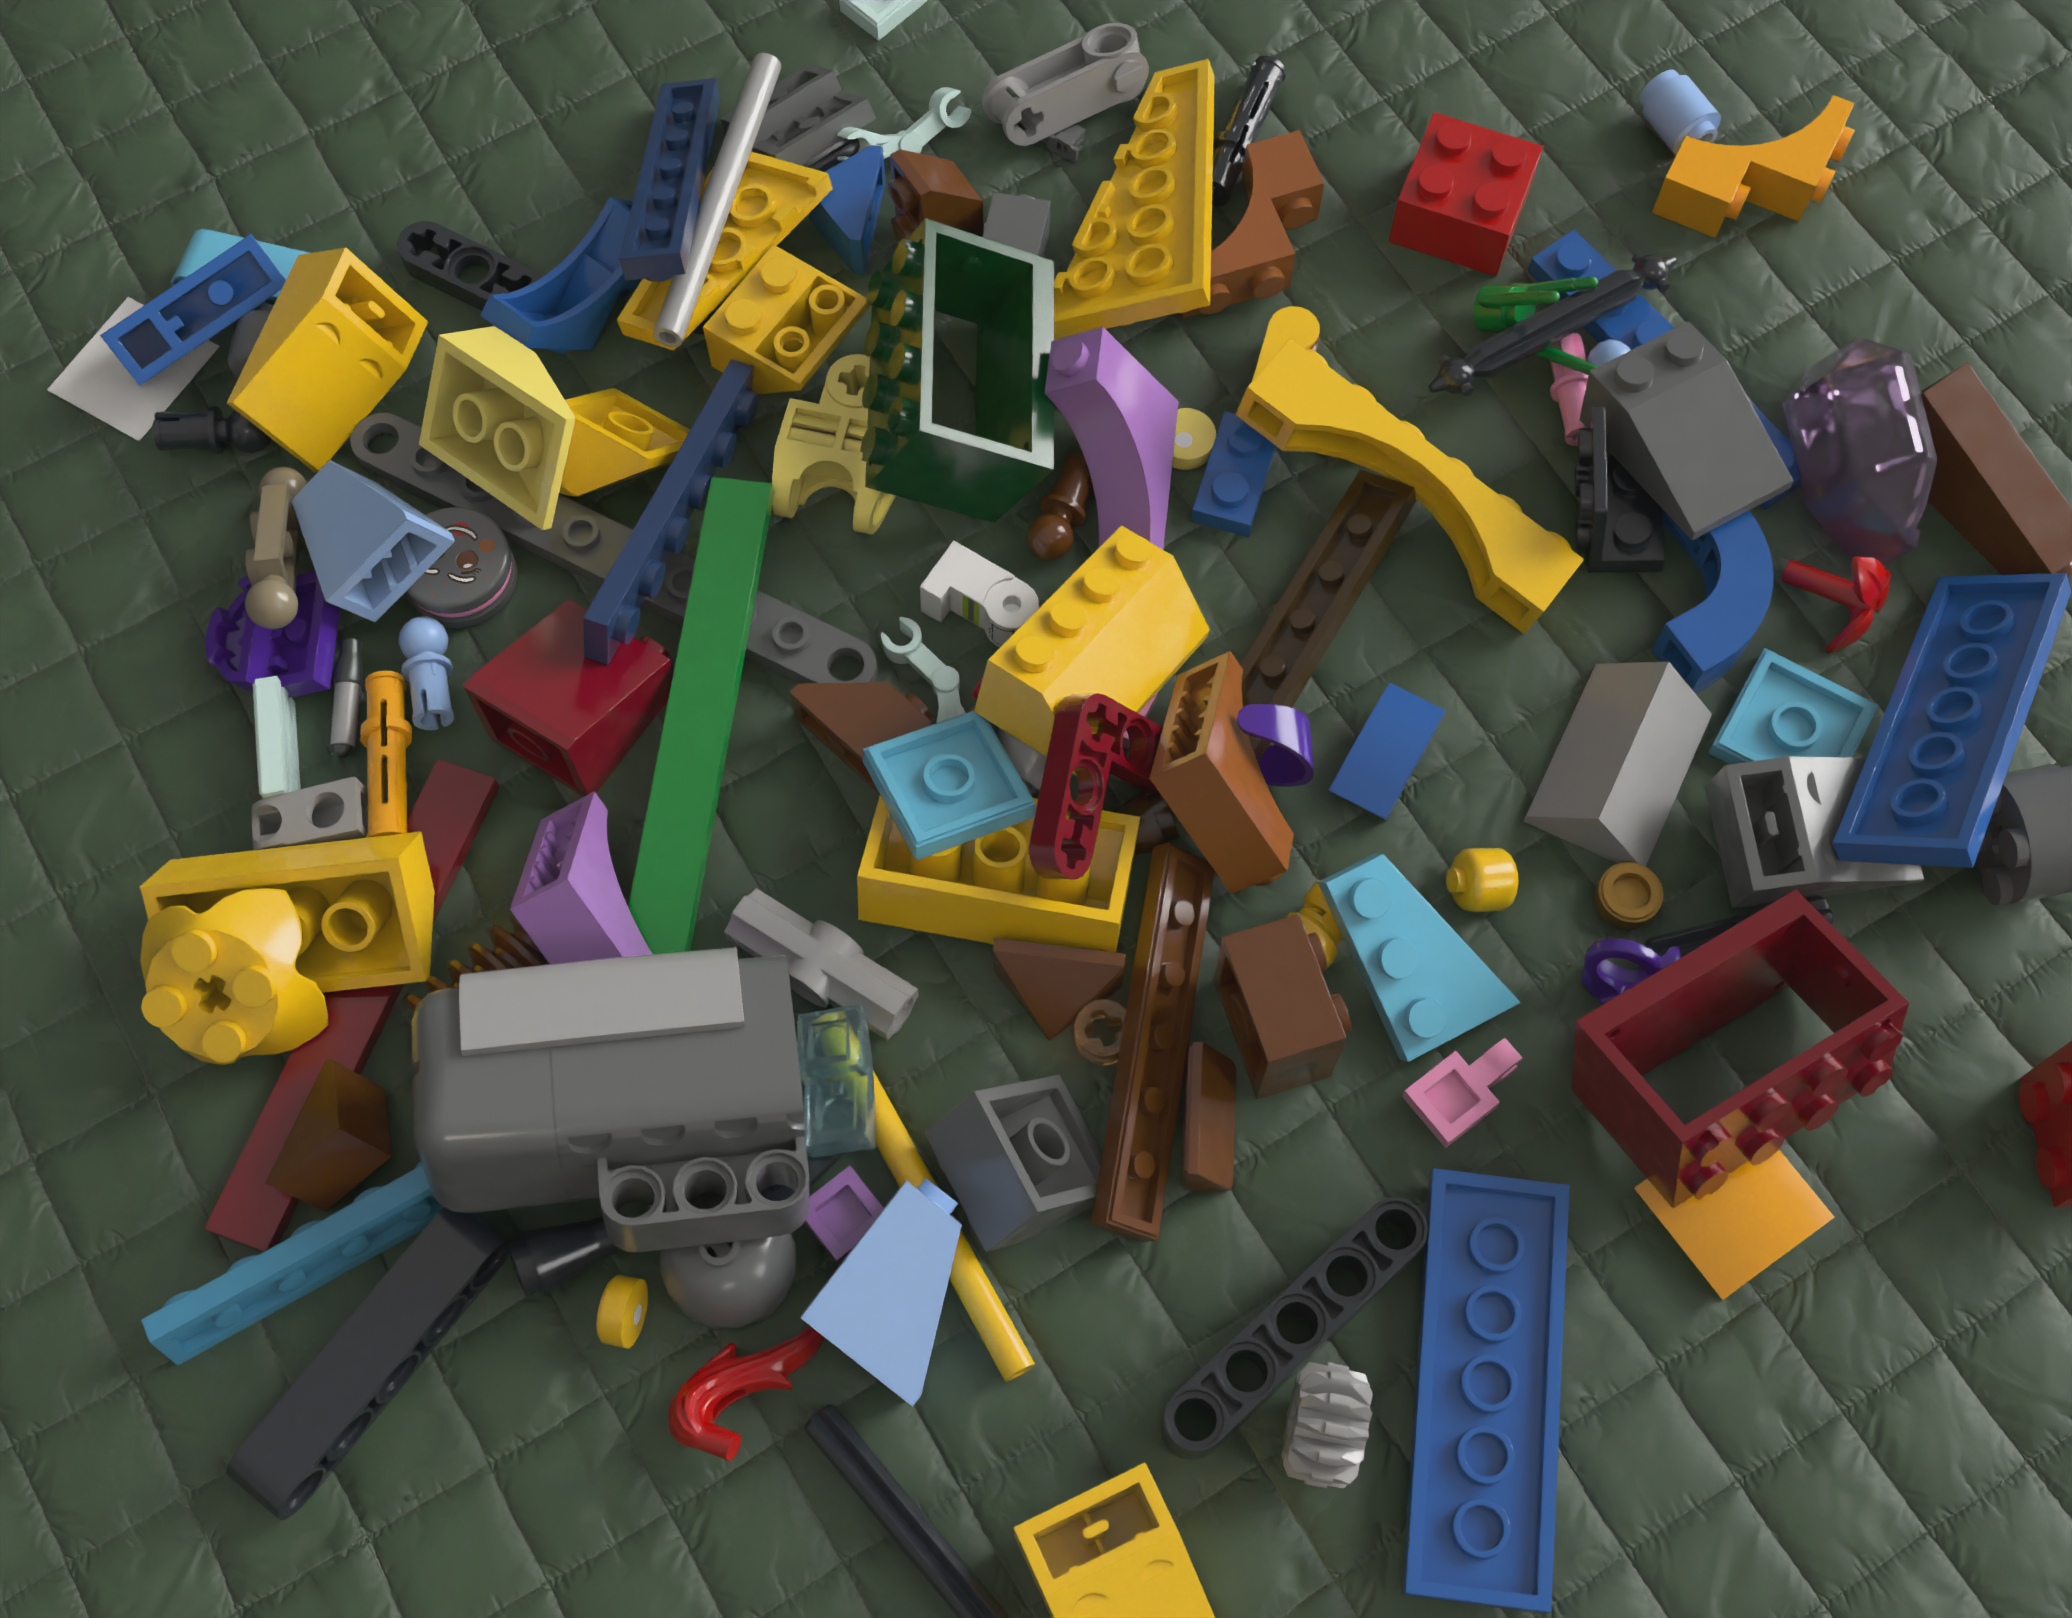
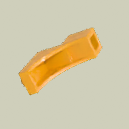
(1779, 175)

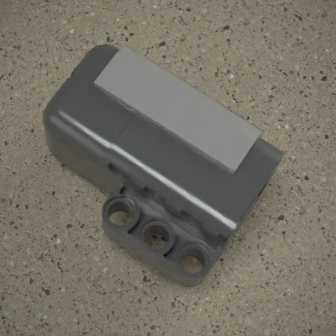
(619, 1089)

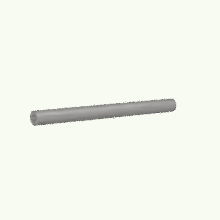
(718, 199)

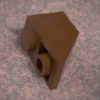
(932, 190)

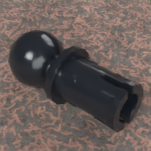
(207, 431)

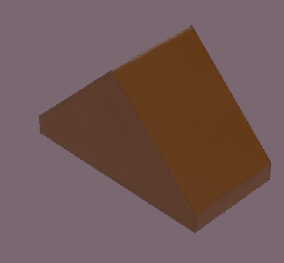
(334, 1139)

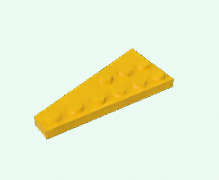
(1150, 225)

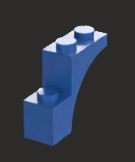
(574, 298)

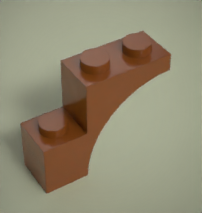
(1281, 193)

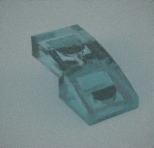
(837, 1081)

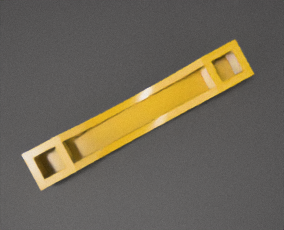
(1313, 409)

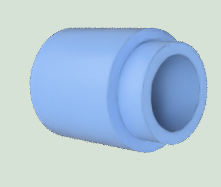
(1678, 110)

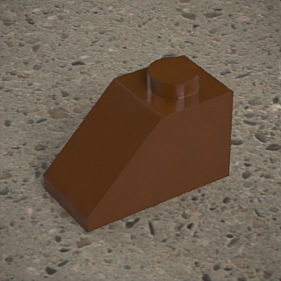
(857, 717)

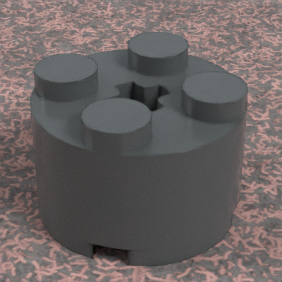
(2029, 837)

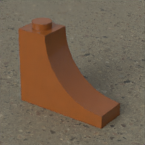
(1214, 780)

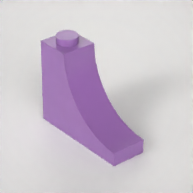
(1122, 427)
(571, 892)

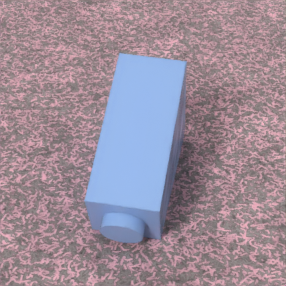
(364, 540)
(892, 1289)

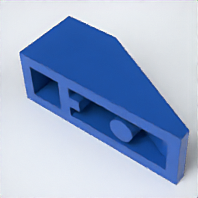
(194, 310)

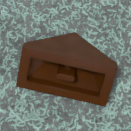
(1055, 979)

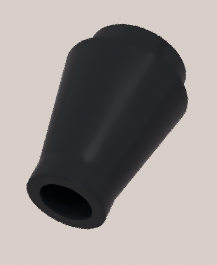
(558, 1253)

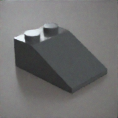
(1686, 430)

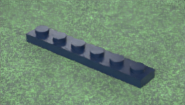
(670, 181)
(666, 521)

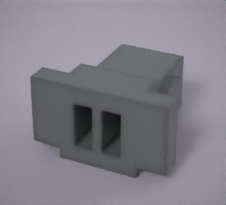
(1067, 142)

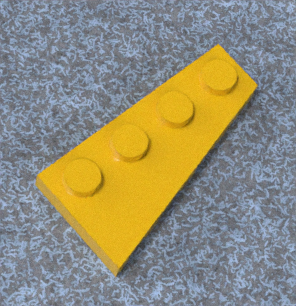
(765, 210)

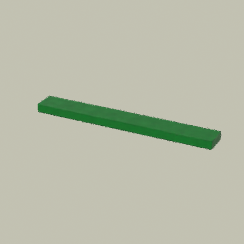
(700, 714)

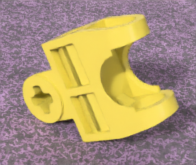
(823, 445)

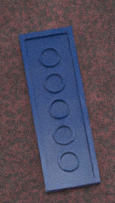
(1953, 721)
(1487, 1393)

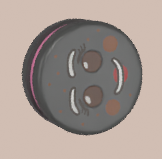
(471, 577)

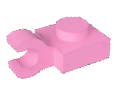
(1458, 1094)

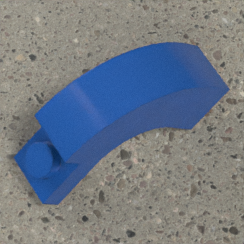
(1737, 595)

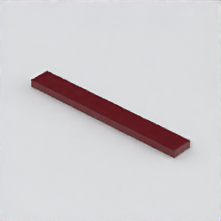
(250, 1210)

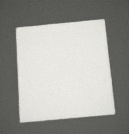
(107, 390)

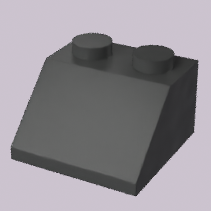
(1018, 1159)

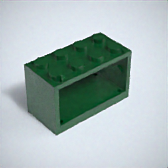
(1013, 307)

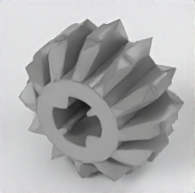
(1327, 1425)

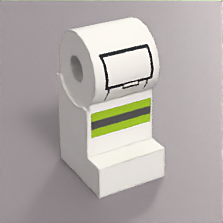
(978, 593)

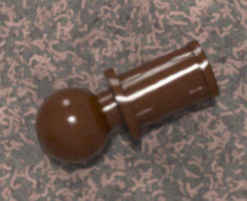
(1051, 534)

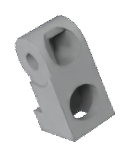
(311, 815)

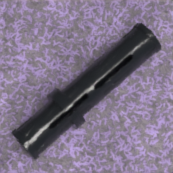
(1244, 125)

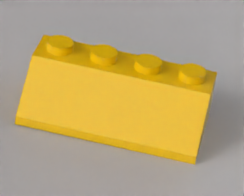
(1107, 630)
(992, 889)
(358, 903)

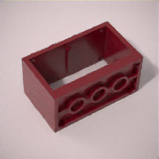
(1705, 991)

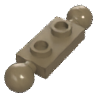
(275, 559)

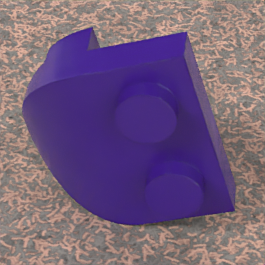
(296, 653)

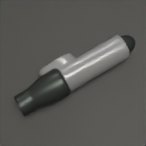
(347, 697)

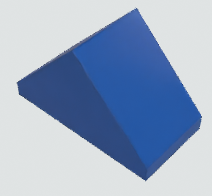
(852, 207)

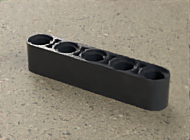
(1314, 1300)
(368, 1361)

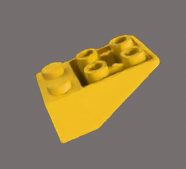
(326, 355)
(1112, 1554)

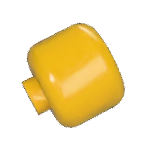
(1483, 879)

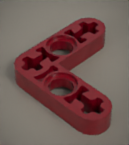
(1066, 846)

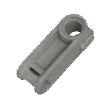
(1068, 84)

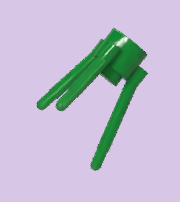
(1505, 306)

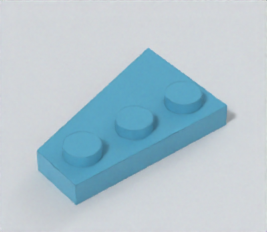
(1411, 959)

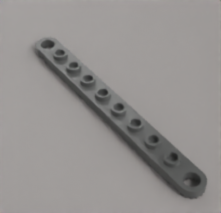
(591, 543)

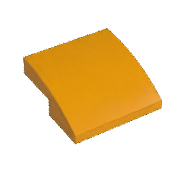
(1744, 1223)

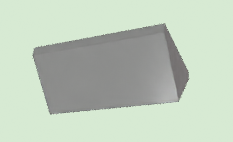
(1621, 760)

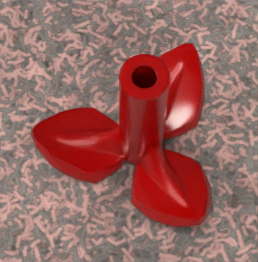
(1861, 597)

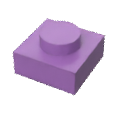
(842, 1213)

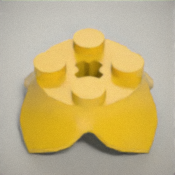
(253, 947)

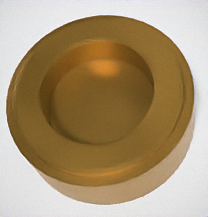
(1628, 895)

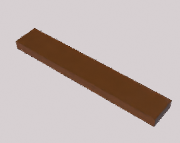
(1154, 1045)

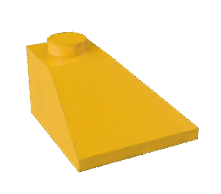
(616, 441)

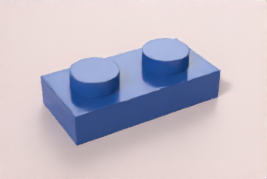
(1233, 477)

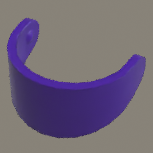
(1291, 759)

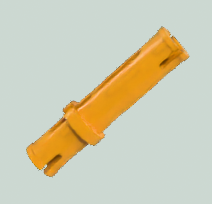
(387, 704)

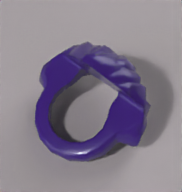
(1608, 980)

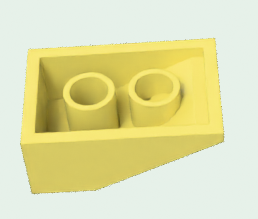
(499, 420)

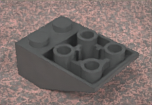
(1780, 826)

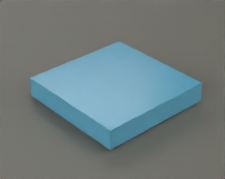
(1791, 713)
(948, 784)

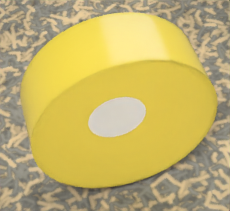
(1193, 439)

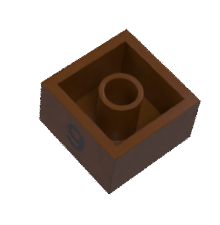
(1280, 1005)

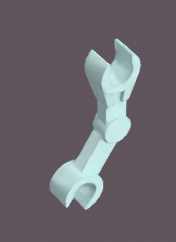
(919, 133)
(943, 678)

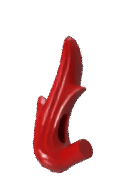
(725, 1381)

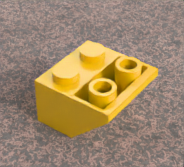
(782, 322)

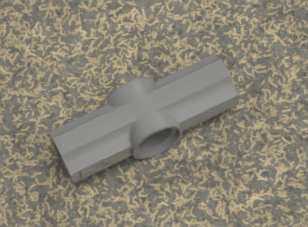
(822, 962)

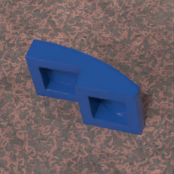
(1387, 751)

